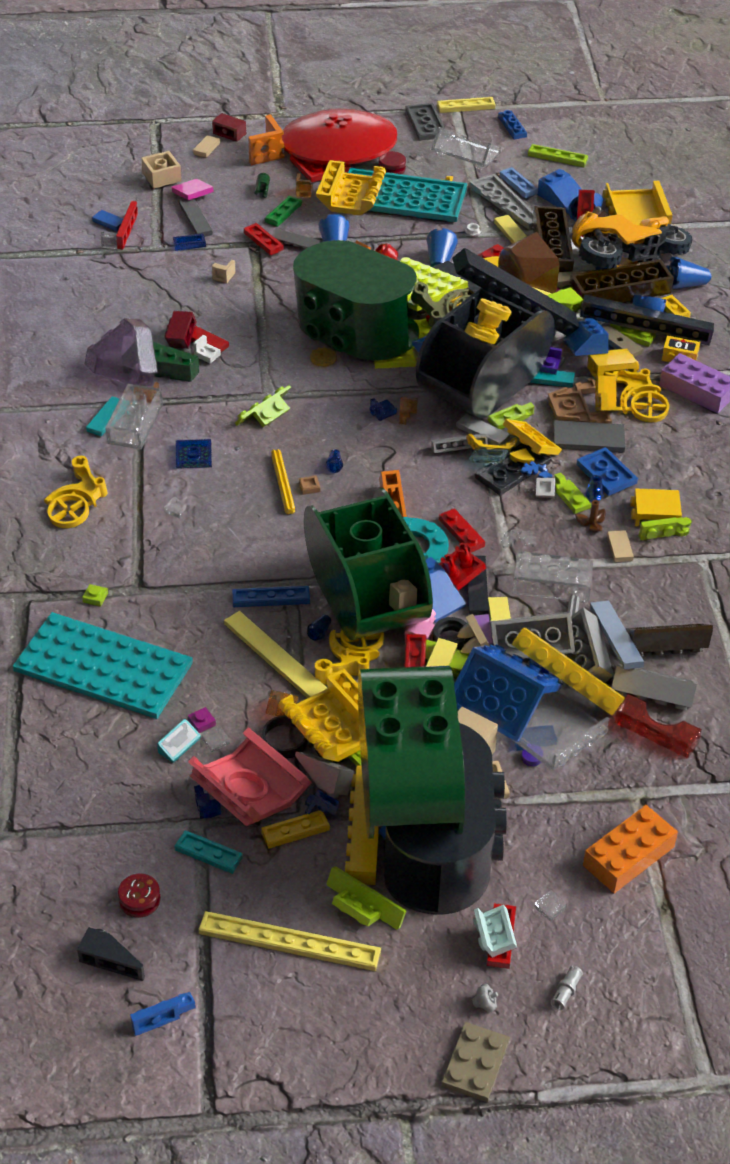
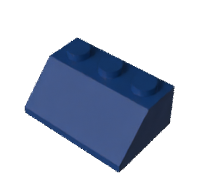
(588, 339)

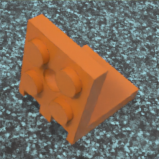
(271, 139)

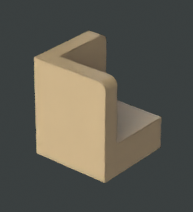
(223, 273)

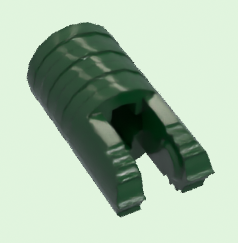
(262, 184)

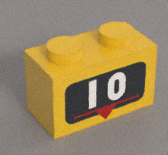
(675, 345)

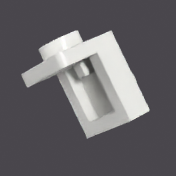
(205, 351)

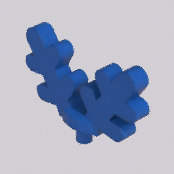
(532, 467)

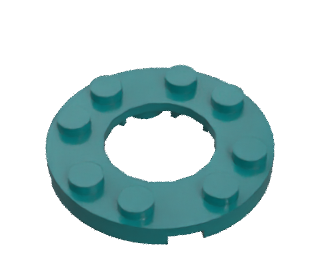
(435, 535)

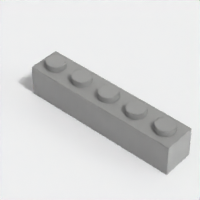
(295, 239)
(455, 443)

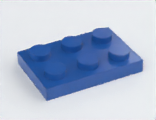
(612, 471)

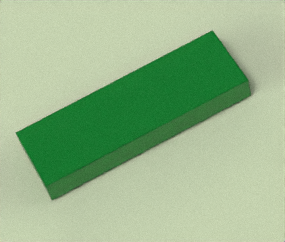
(283, 211)

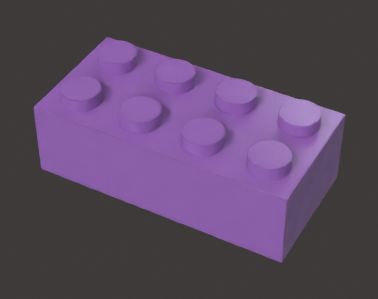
(696, 382)

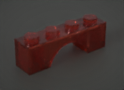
(679, 737)

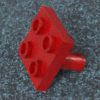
(462, 566)

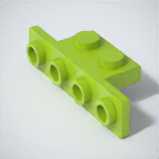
(268, 410)
(362, 901)

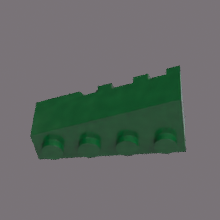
(175, 363)

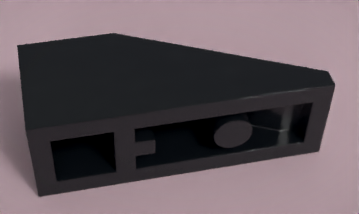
(105, 952)

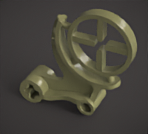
(438, 309)

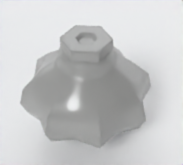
(485, 998)

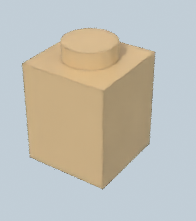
(402, 595)

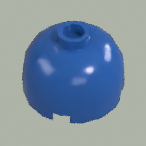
(649, 302)

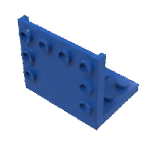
(502, 688)

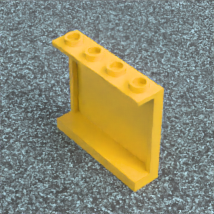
(638, 204)

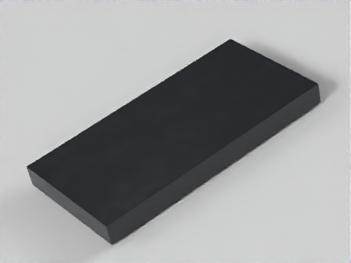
(506, 475)

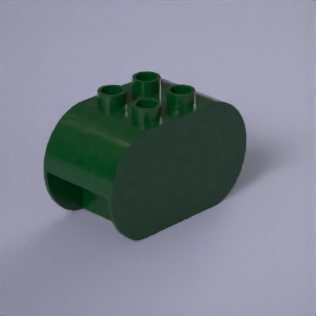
(355, 299)
(358, 556)
(410, 747)

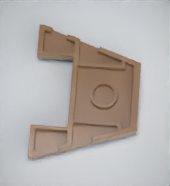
(571, 405)

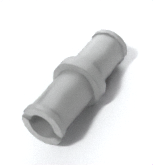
(566, 987)

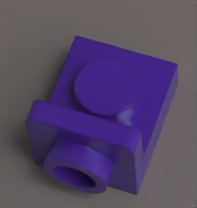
(552, 361)

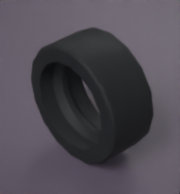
(450, 624)

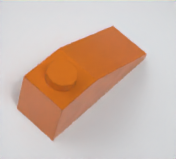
(392, 484)

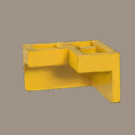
(605, 393)

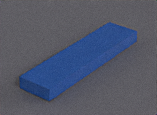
(271, 596)

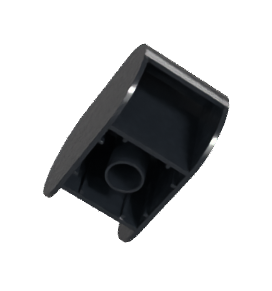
(479, 373)
(443, 871)

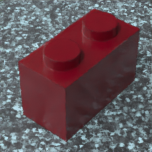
(229, 127)
(180, 329)

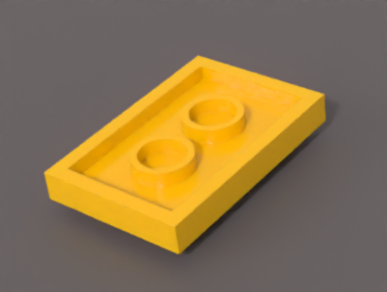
(531, 437)

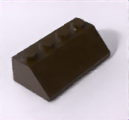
(671, 637)

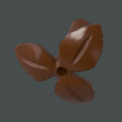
(596, 516)

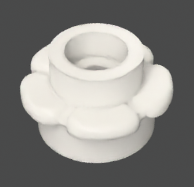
(473, 230)

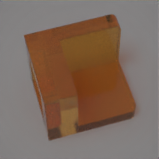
(303, 187)
(274, 699)

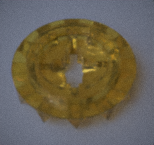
(323, 361)

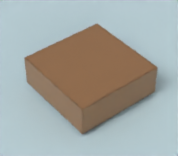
(309, 485)

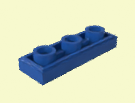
(512, 124)

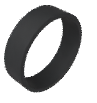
(283, 720)

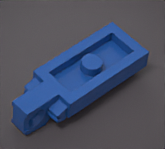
(161, 1013)

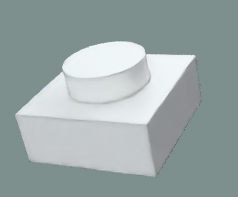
(545, 487)

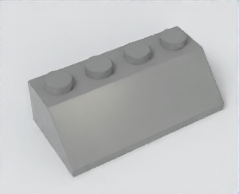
(552, 628)
(590, 646)
(655, 686)

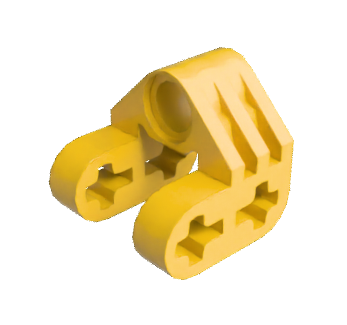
(488, 321)

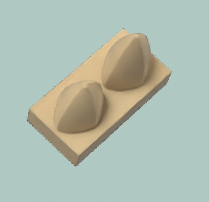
(471, 630)

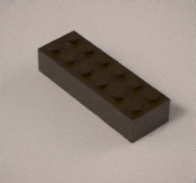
(553, 228)
(624, 281)

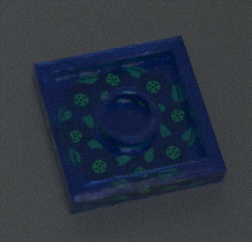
(193, 453)

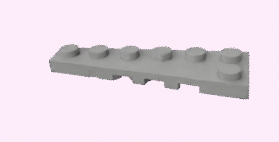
(503, 197)

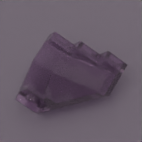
(124, 354)

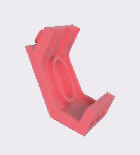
(251, 780)

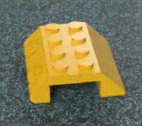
(349, 191)
(329, 717)

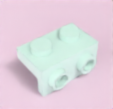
(495, 930)

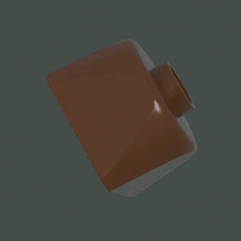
(531, 262)

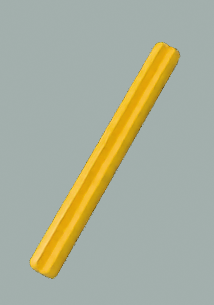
(283, 481)

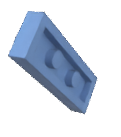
(518, 182)

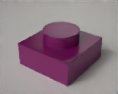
(202, 720)

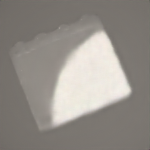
(560, 730)

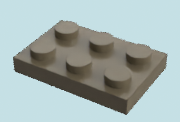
(476, 1062)

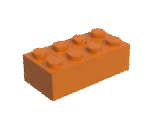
(630, 848)

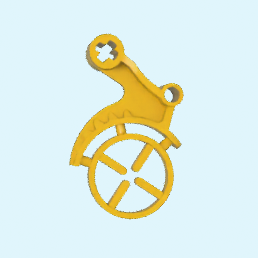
(640, 386)
(88, 488)
(351, 656)

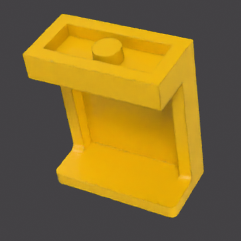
(611, 361)
(655, 504)

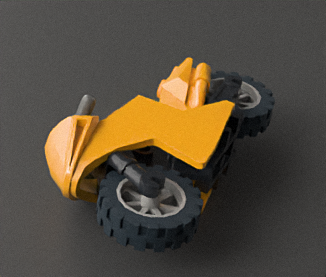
(610, 236)

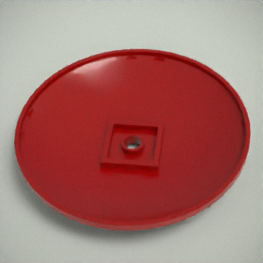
(339, 136)

